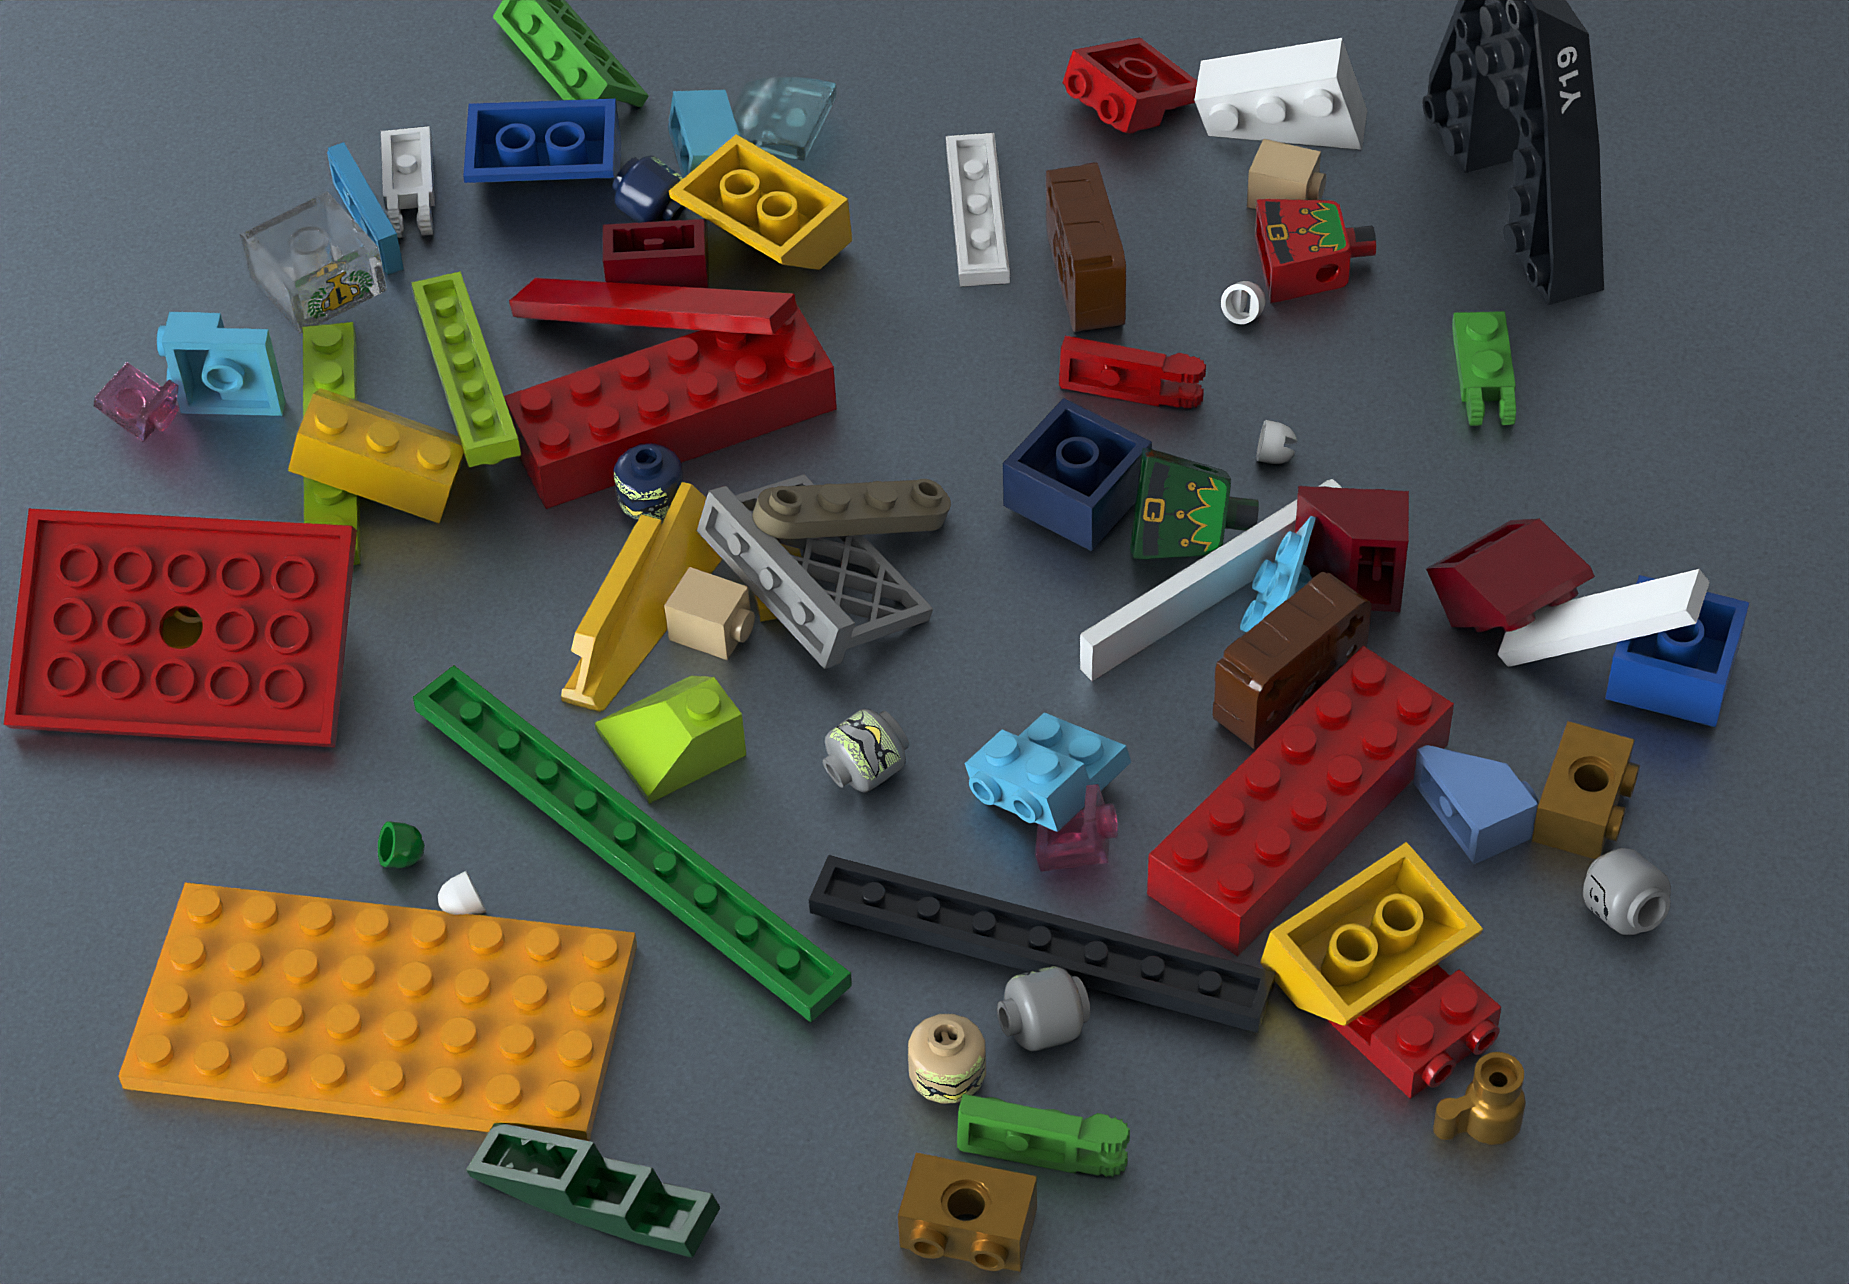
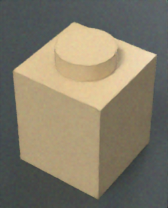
(1285, 173)
(709, 613)

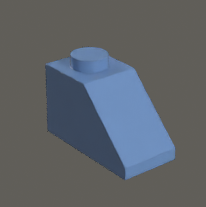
(1476, 800)

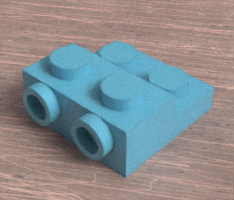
(220, 366)
(1044, 770)

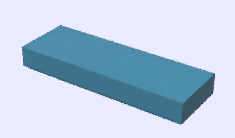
(364, 206)

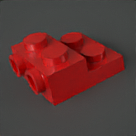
(1128, 83)
(1425, 1029)

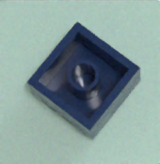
(1074, 474)

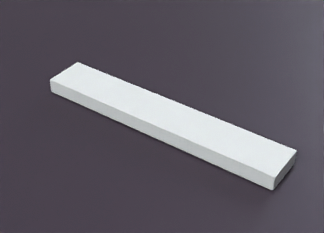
(1184, 594)

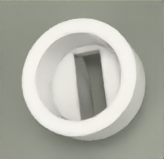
(1235, 300)
(1272, 442)
(460, 896)

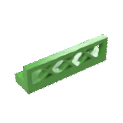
(567, 51)

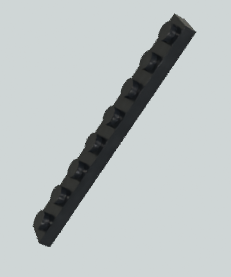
(1038, 939)

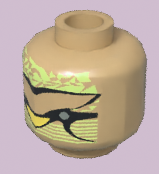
(946, 1058)

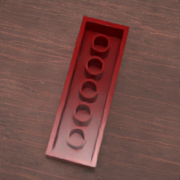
(676, 394)
(1297, 800)

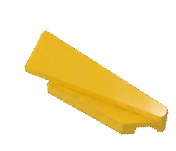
(629, 607)

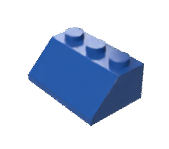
(542, 140)

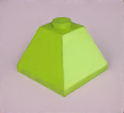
(675, 735)

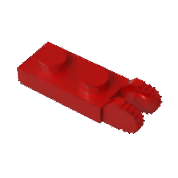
(1131, 373)

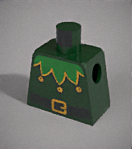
(1184, 508)

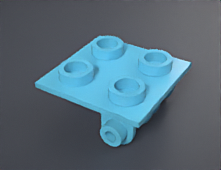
(1281, 578)

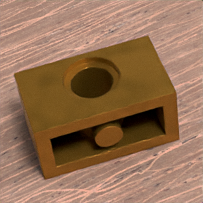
(1584, 791)
(948, 1188)

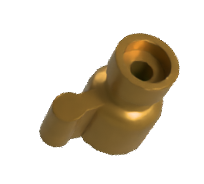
(1491, 1105)

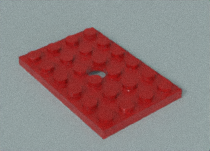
(95, 613)

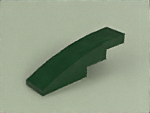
(592, 1190)

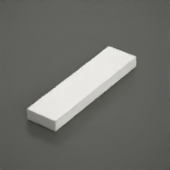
(977, 210)
(1608, 618)

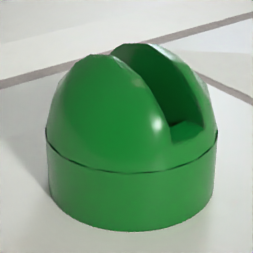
(399, 845)

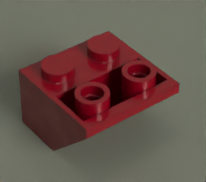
(657, 253)
(1358, 539)
(1508, 576)

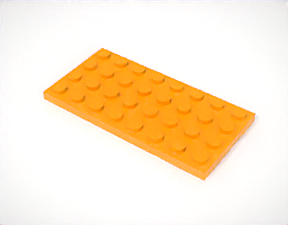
(381, 1011)

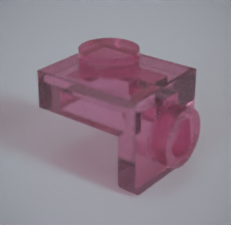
(138, 402)
(1082, 839)

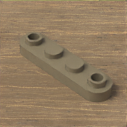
(851, 509)

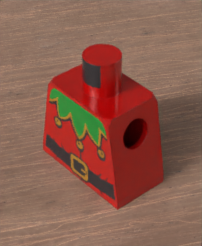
(1307, 246)

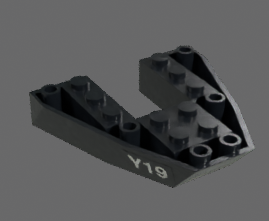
(1522, 90)

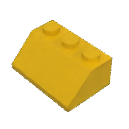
(767, 205)
(377, 455)
(1368, 938)

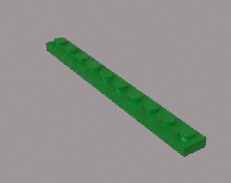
(634, 844)

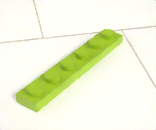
(330, 365)
(466, 370)

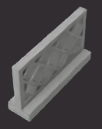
(787, 585)

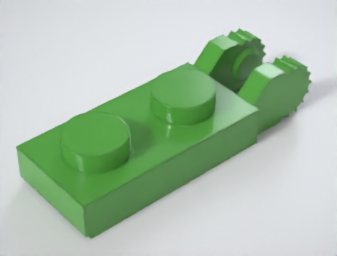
(1484, 364)
(1042, 1136)

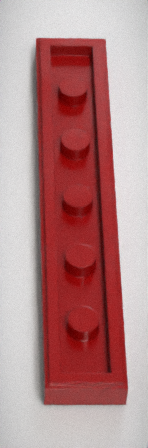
(654, 306)

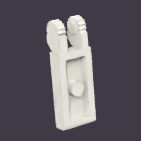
(408, 176)

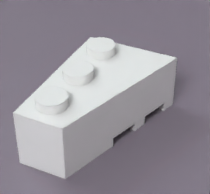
(1284, 96)

